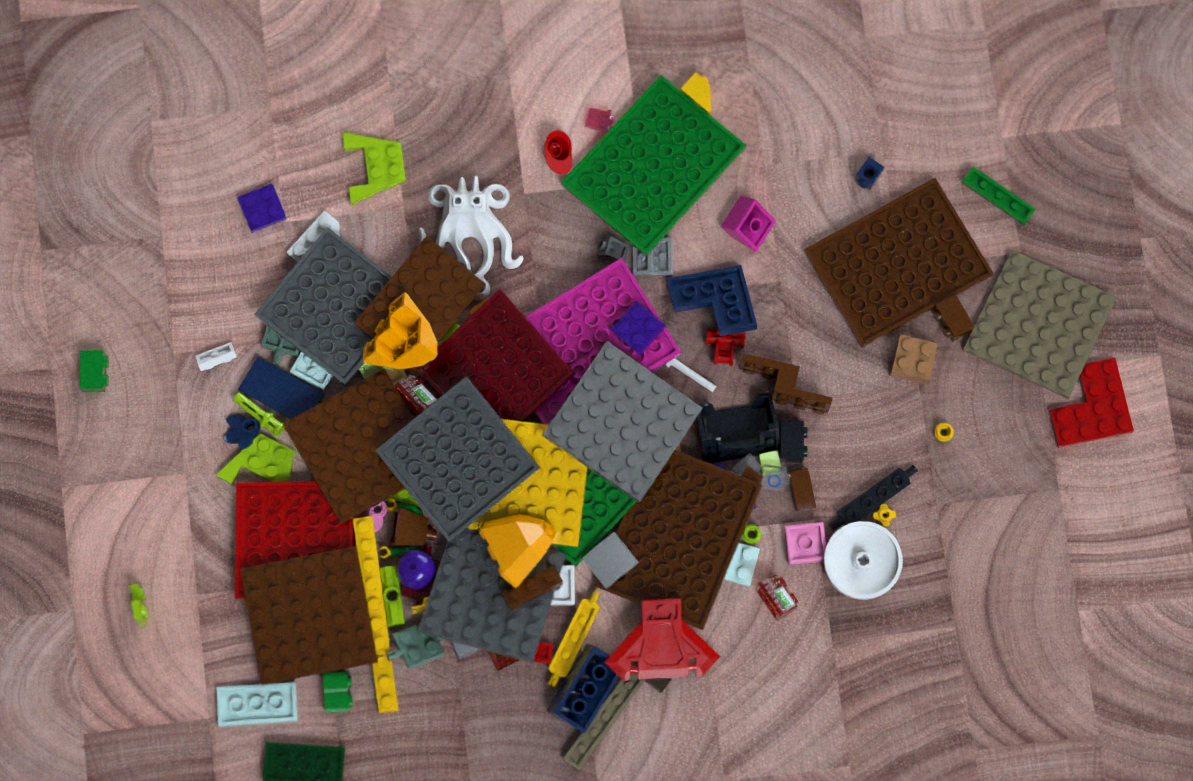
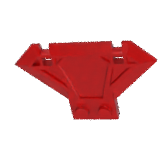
(661, 645)

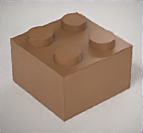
(913, 359)

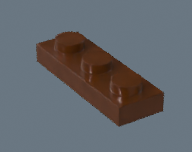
(532, 588)

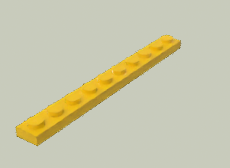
(371, 575)

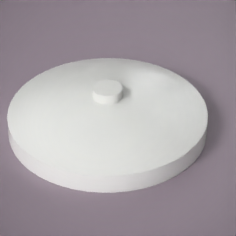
(863, 560)

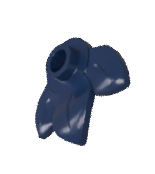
(239, 430)

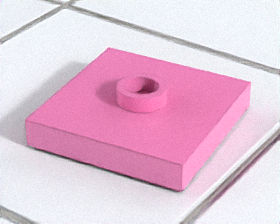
(805, 543)

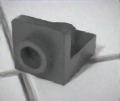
(612, 248)

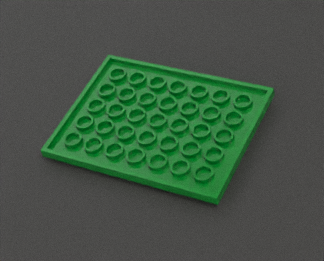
(653, 165)

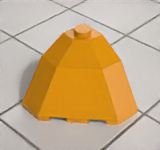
(402, 338)
(517, 544)

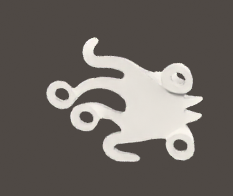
(469, 216)

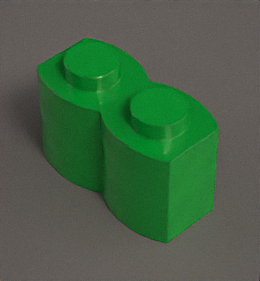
(336, 692)

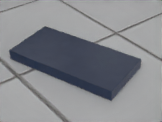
(279, 390)

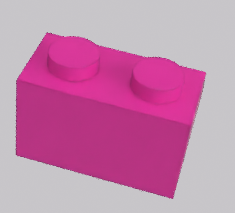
(748, 223)

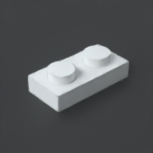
(216, 356)

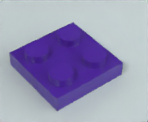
(262, 208)
(638, 328)

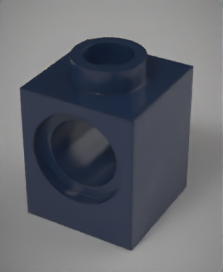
(869, 166)

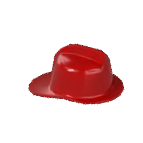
(558, 152)

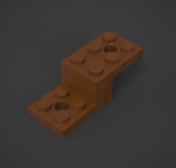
(785, 383)

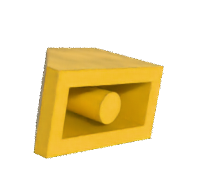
(698, 90)

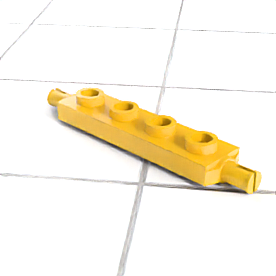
(574, 638)

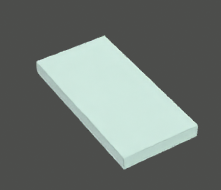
(256, 704)

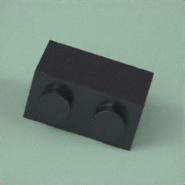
(792, 441)

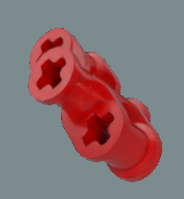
(725, 345)

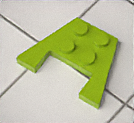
(383, 165)
(262, 458)

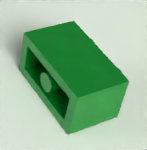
(93, 371)

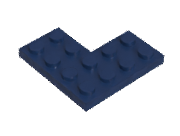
(720, 288)

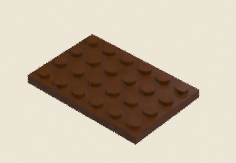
(433, 282)

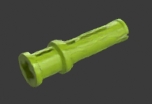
(265, 421)

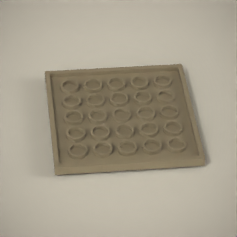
(1040, 324)

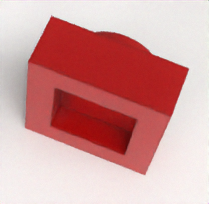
(544, 653)

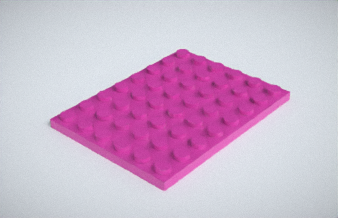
(581, 323)

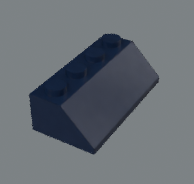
(584, 689)

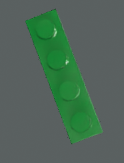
(998, 196)

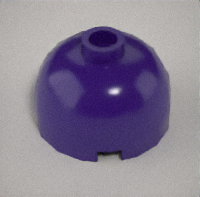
(415, 569)

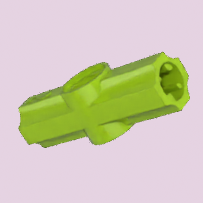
(394, 608)

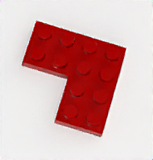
(1103, 413)

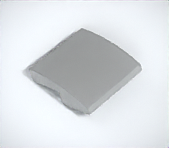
(658, 262)
(610, 560)

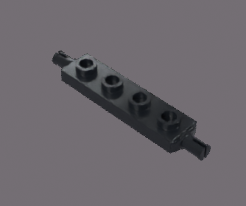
(873, 497)

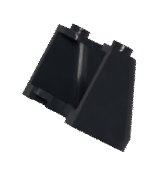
(738, 430)

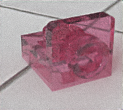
(599, 119)

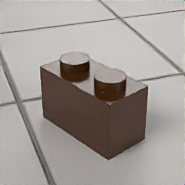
(953, 318)

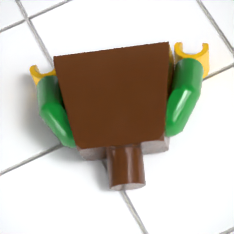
(408, 529)

